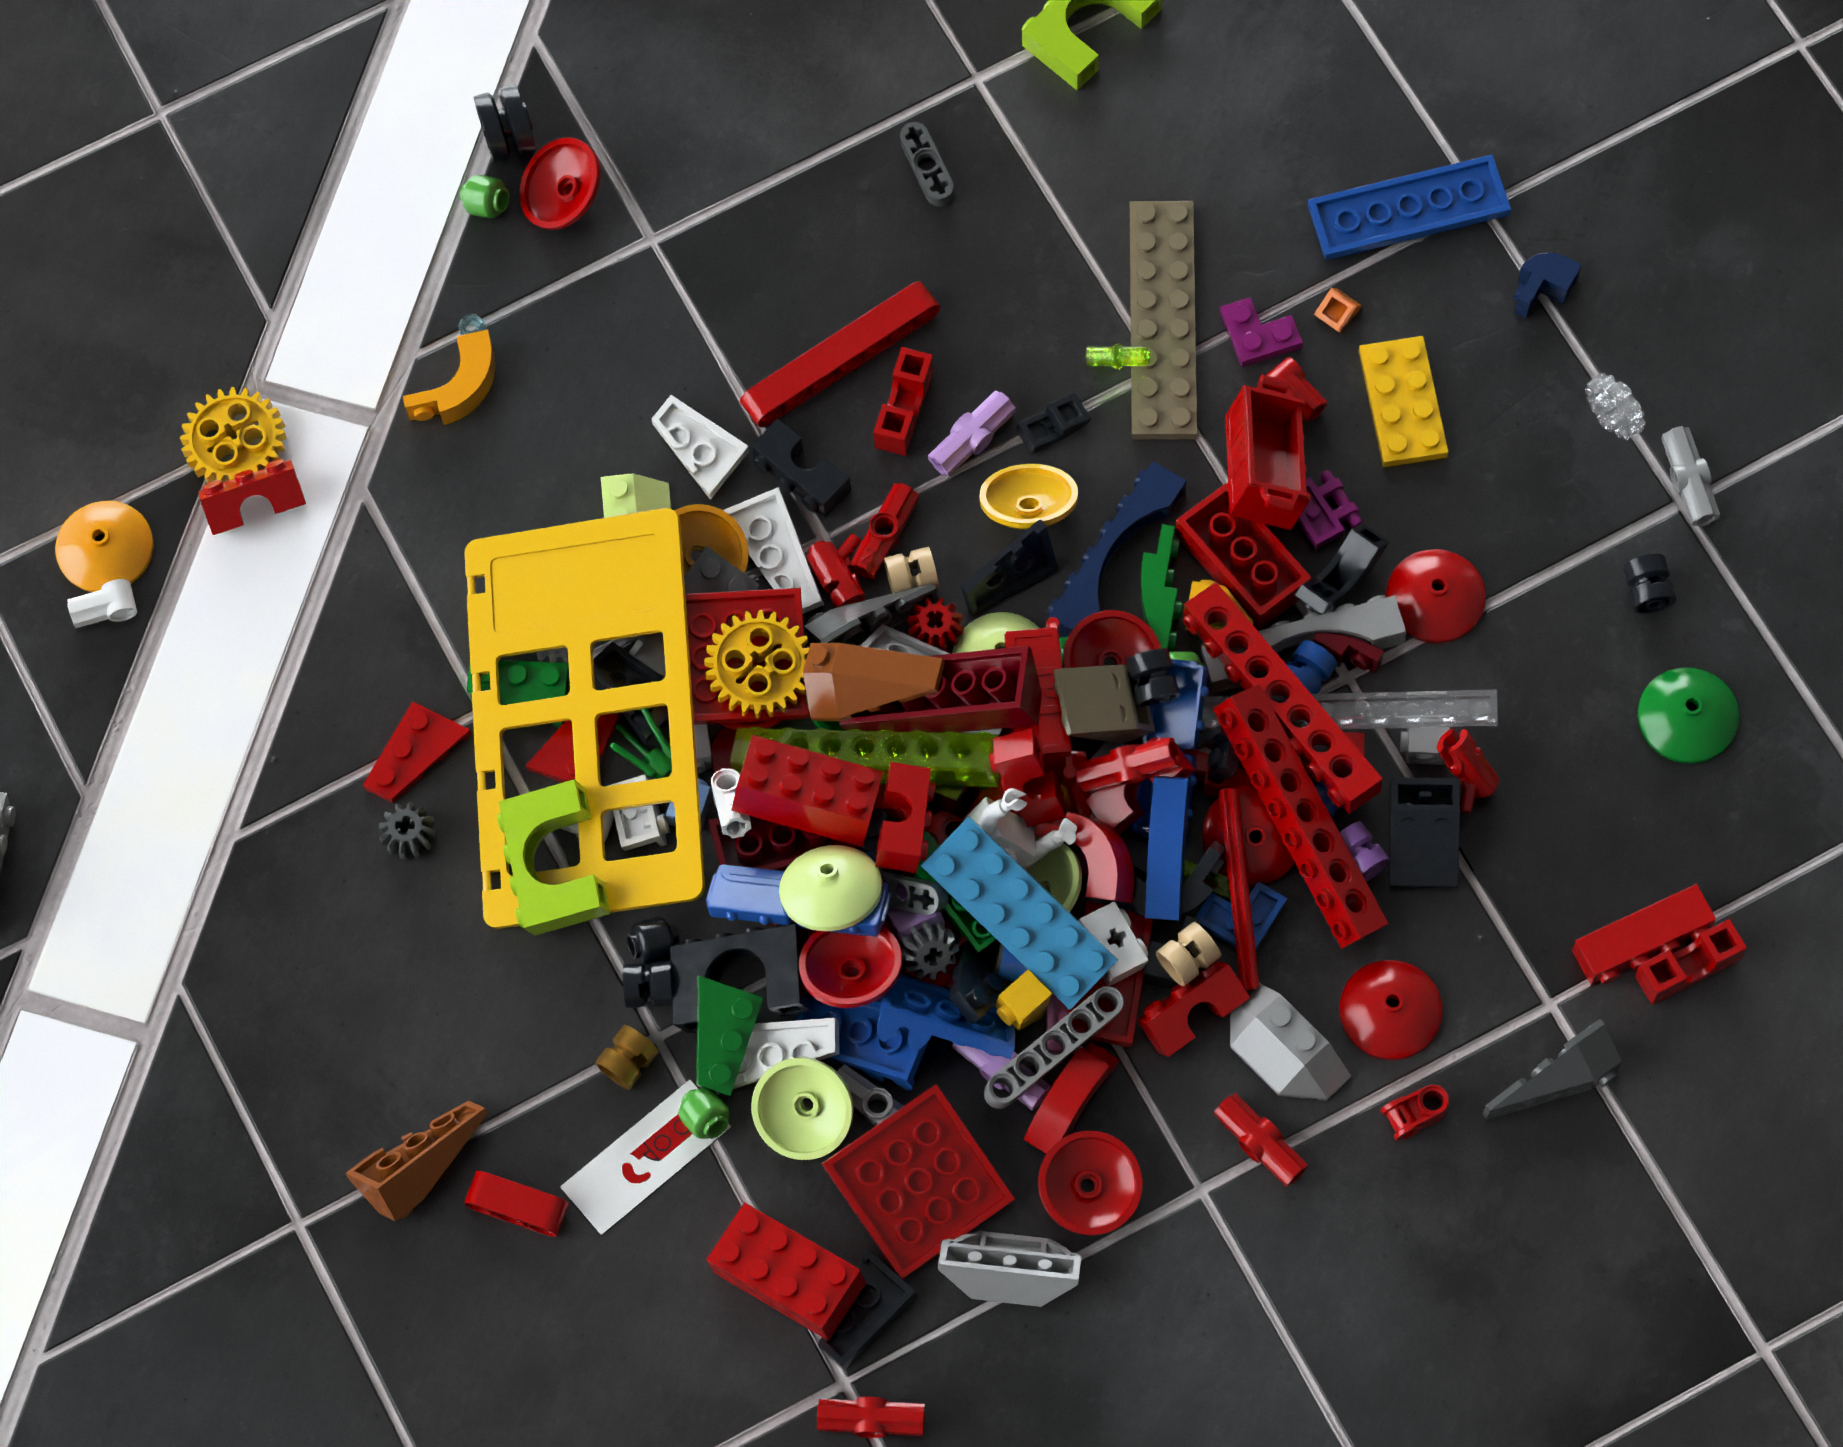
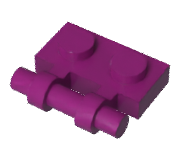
(1318, 519)

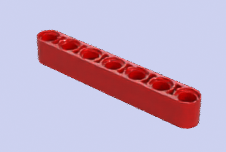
(839, 354)

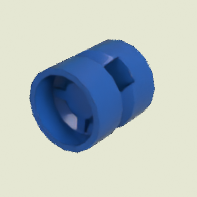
(1312, 665)

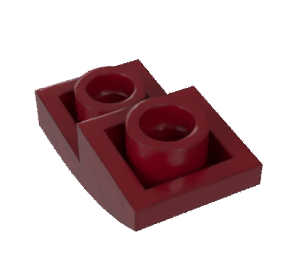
(1359, 652)

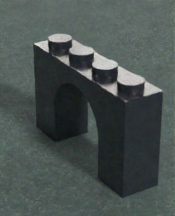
(776, 947)

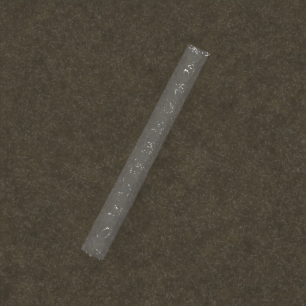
(1393, 709)

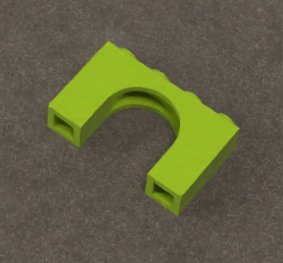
(1064, 53)
(526, 823)

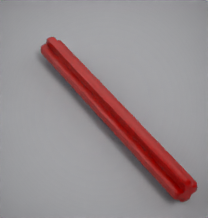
(1239, 888)

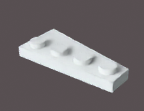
(776, 545)
(786, 1040)

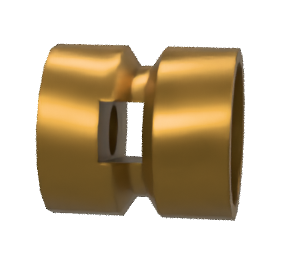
(626, 1057)

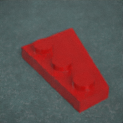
(413, 749)
(556, 757)

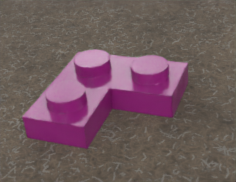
(1257, 341)

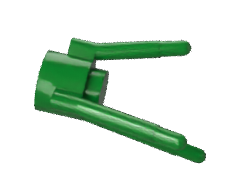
(657, 762)

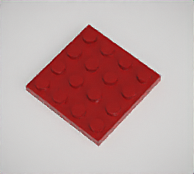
(705, 617)
(918, 1181)

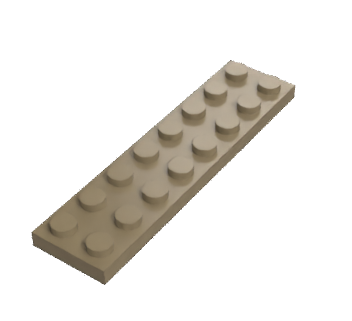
(1163, 319)

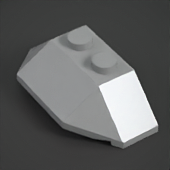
(1285, 1047)
(1009, 1267)

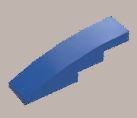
(1166, 847)

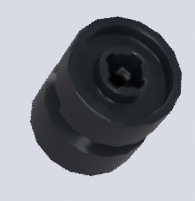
(1649, 583)
(1153, 677)
(659, 984)

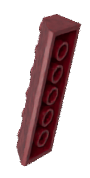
(974, 695)

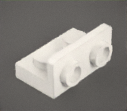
(640, 824)

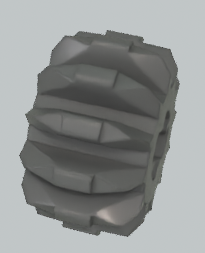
(415, 838)
(929, 949)

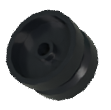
(504, 123)

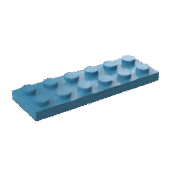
(1019, 912)

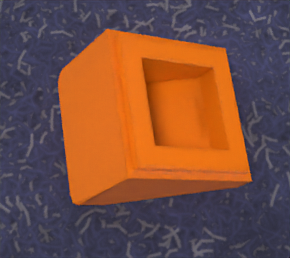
(1337, 309)

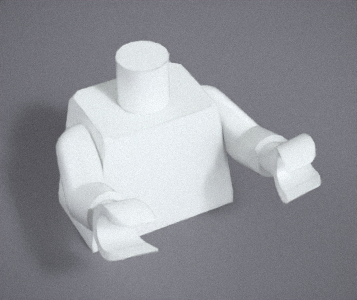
(1012, 832)

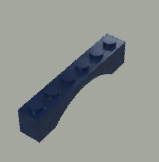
(1151, 501)

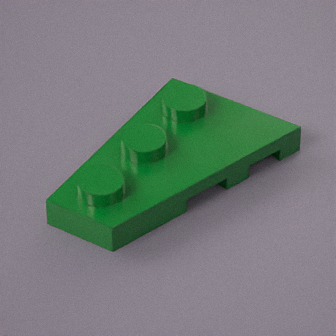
(527, 681)

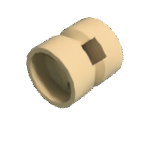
(899, 568)
(1178, 960)

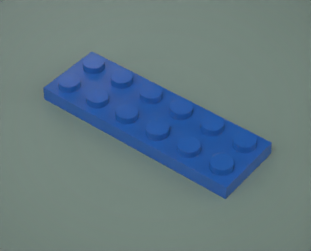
(1409, 207)

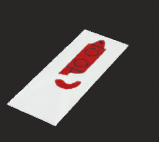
(635, 1164)

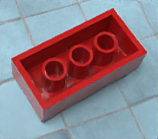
(1242, 557)
(807, 790)
(786, 1271)

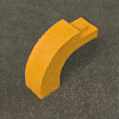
(466, 388)

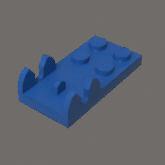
(929, 1012)
(863, 1048)

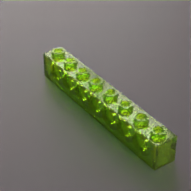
(885, 746)

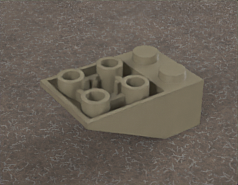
(1101, 704)

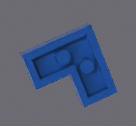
(1217, 915)

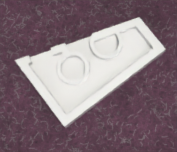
(699, 444)

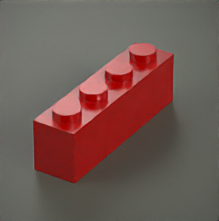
(1643, 935)

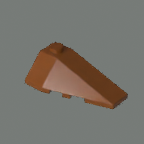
(856, 678)
(406, 1174)

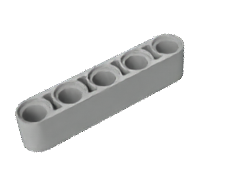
(1065, 1036)

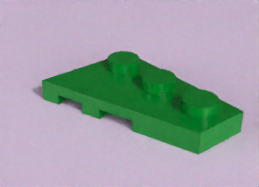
(723, 1033)

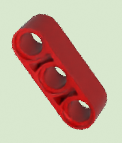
(516, 1203)

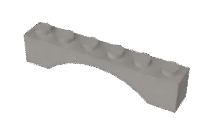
(1372, 622)

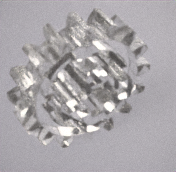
(1615, 406)

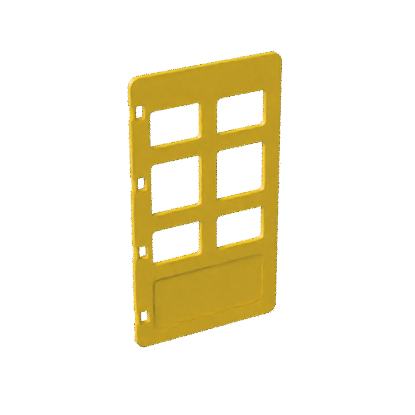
(570, 592)

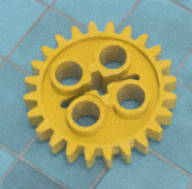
(219, 416)
(737, 644)

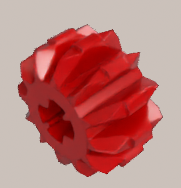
(936, 614)

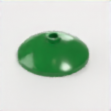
(1683, 733)

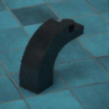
(1344, 572)
(1194, 887)

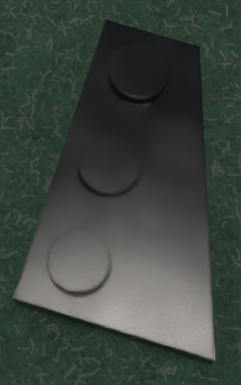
(619, 669)

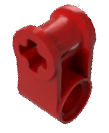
(1414, 1113)

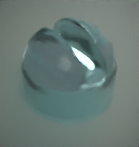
(472, 320)

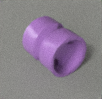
(1368, 856)

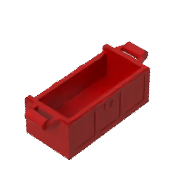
(1266, 454)
(1050, 730)

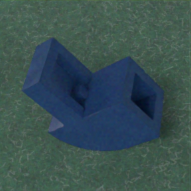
(1545, 274)

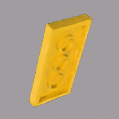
(1403, 401)

